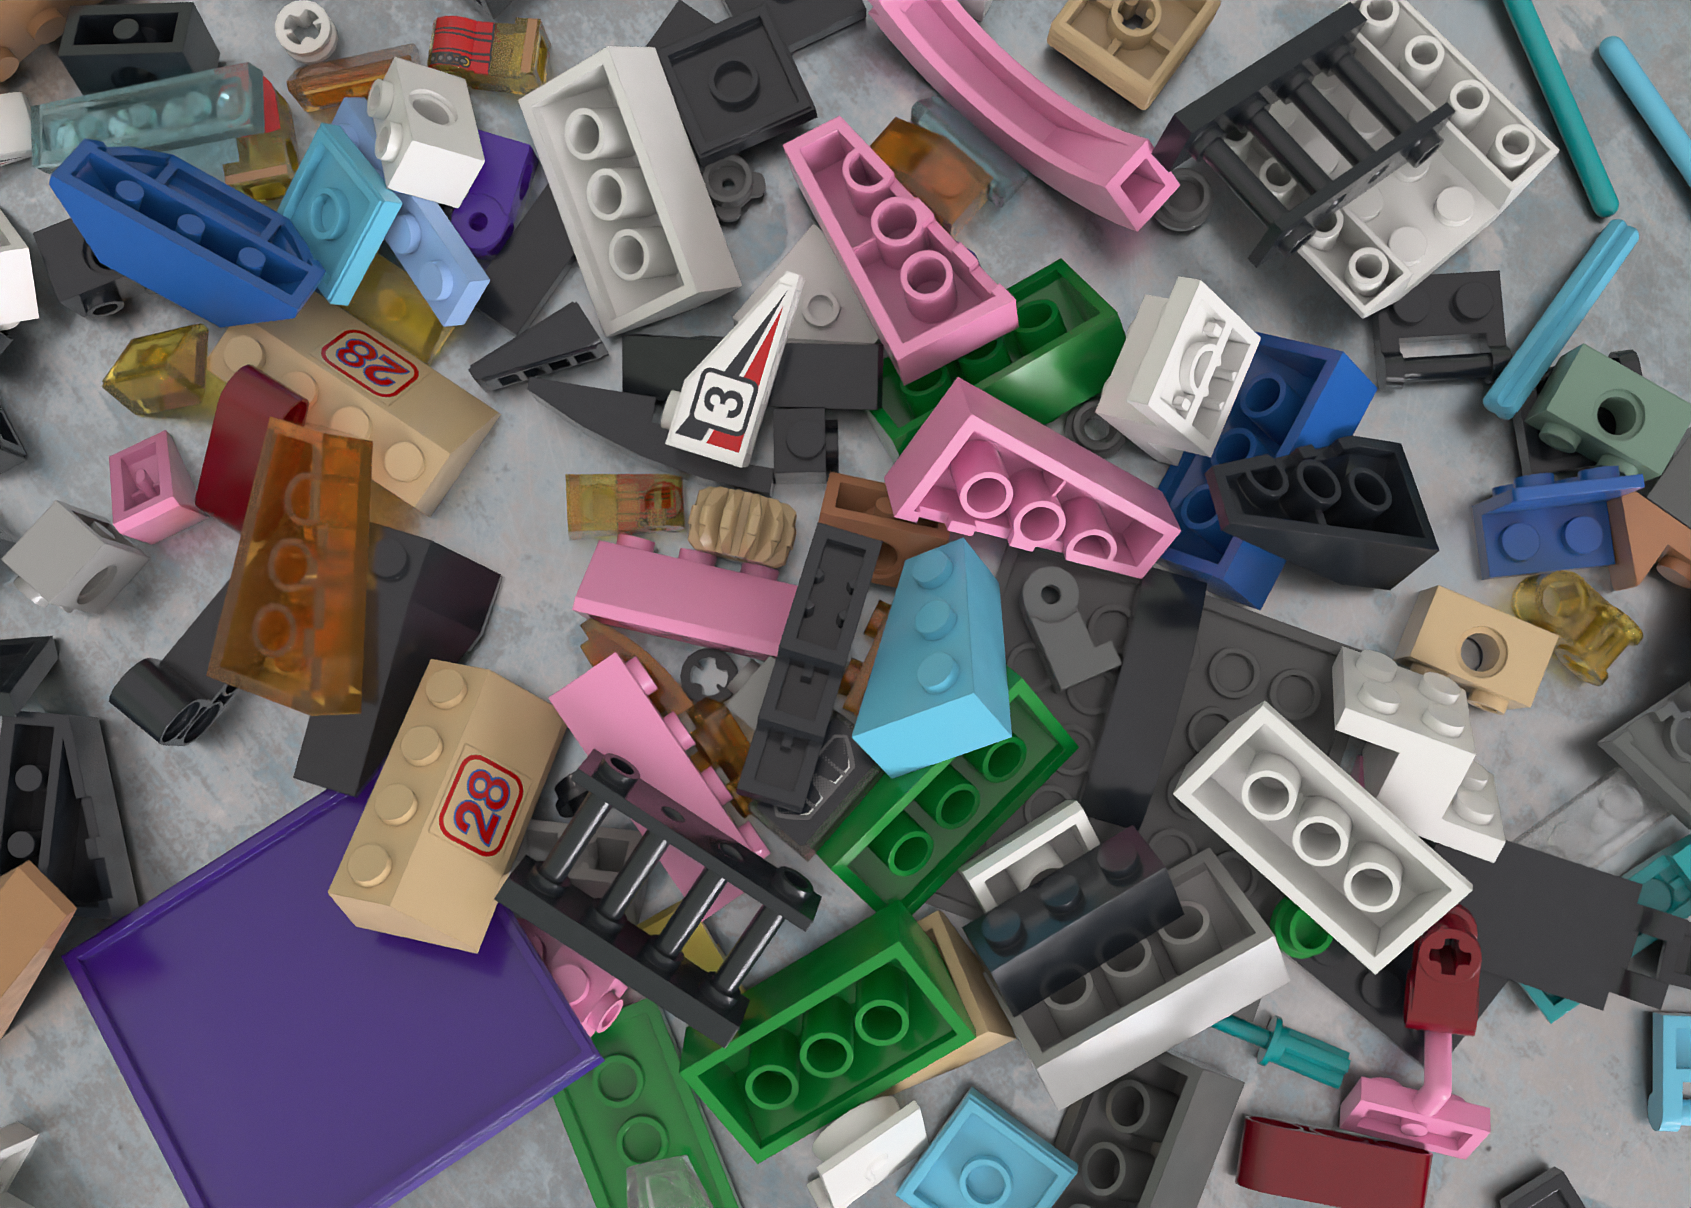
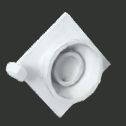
(865, 1149)

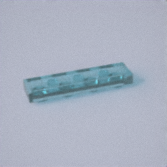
(153, 114)

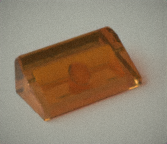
(328, 82)

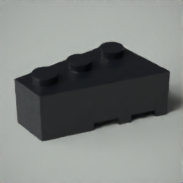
(64, 811)

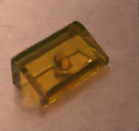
(397, 310)
(161, 371)

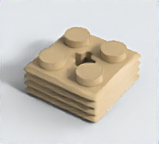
(1125, 59)

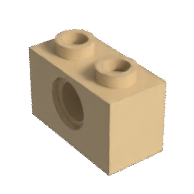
(1512, 649)

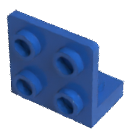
(1549, 523)

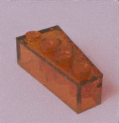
(301, 573)

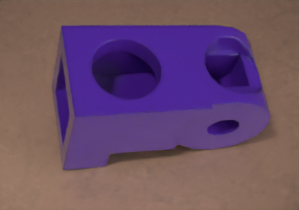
(496, 196)

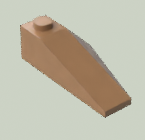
(30, 926)

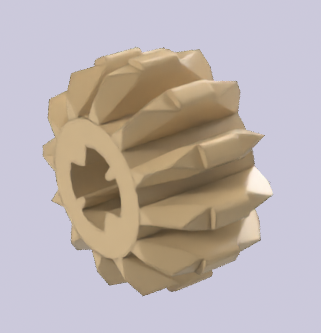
(742, 527)

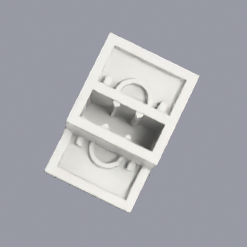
(1178, 372)
(1418, 751)

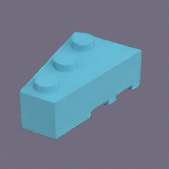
(938, 665)

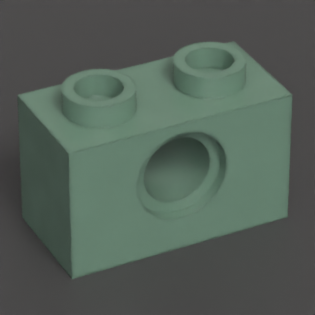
(1646, 415)

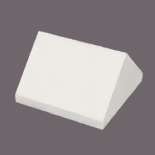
(1029, 854)

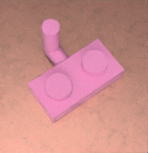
(1422, 1117)

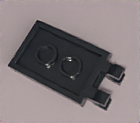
(1561, 925)

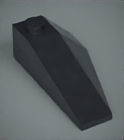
(1330, 509)
(418, 609)

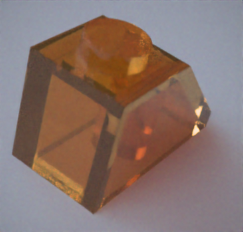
(934, 172)

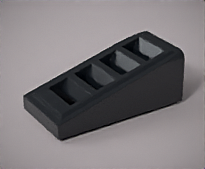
(547, 347)

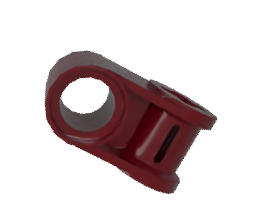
(1445, 979)

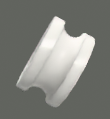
(302, 14)

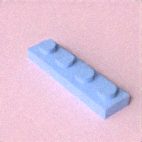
(422, 234)

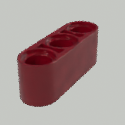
(238, 441)
(1331, 1166)

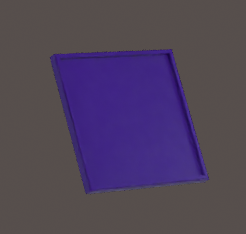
(311, 1052)

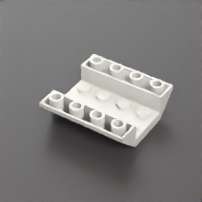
(1416, 215)

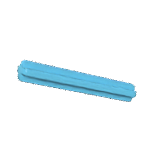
(1561, 319)

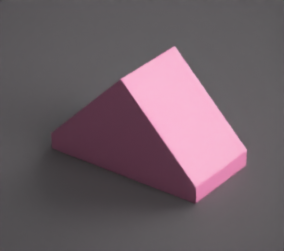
(152, 490)

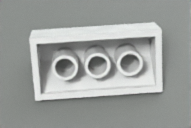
(629, 189)
(1319, 836)

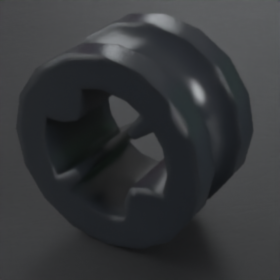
(723, 663)

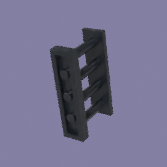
(1288, 76)
(656, 962)

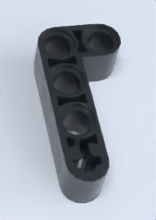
(174, 695)

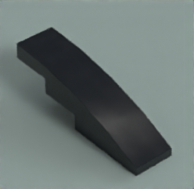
(808, 375)
(633, 428)
(809, 667)

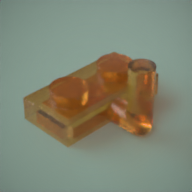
(720, 745)

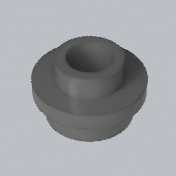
(1075, 430)

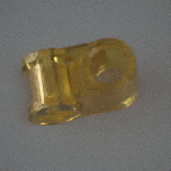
(1587, 625)

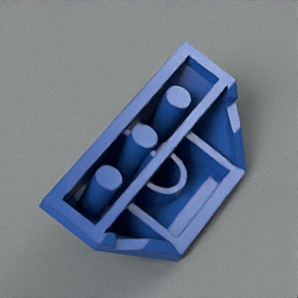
(186, 234)

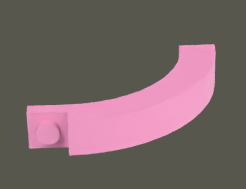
(1029, 121)

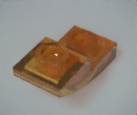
(605, 641)

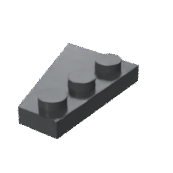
(1658, 751)

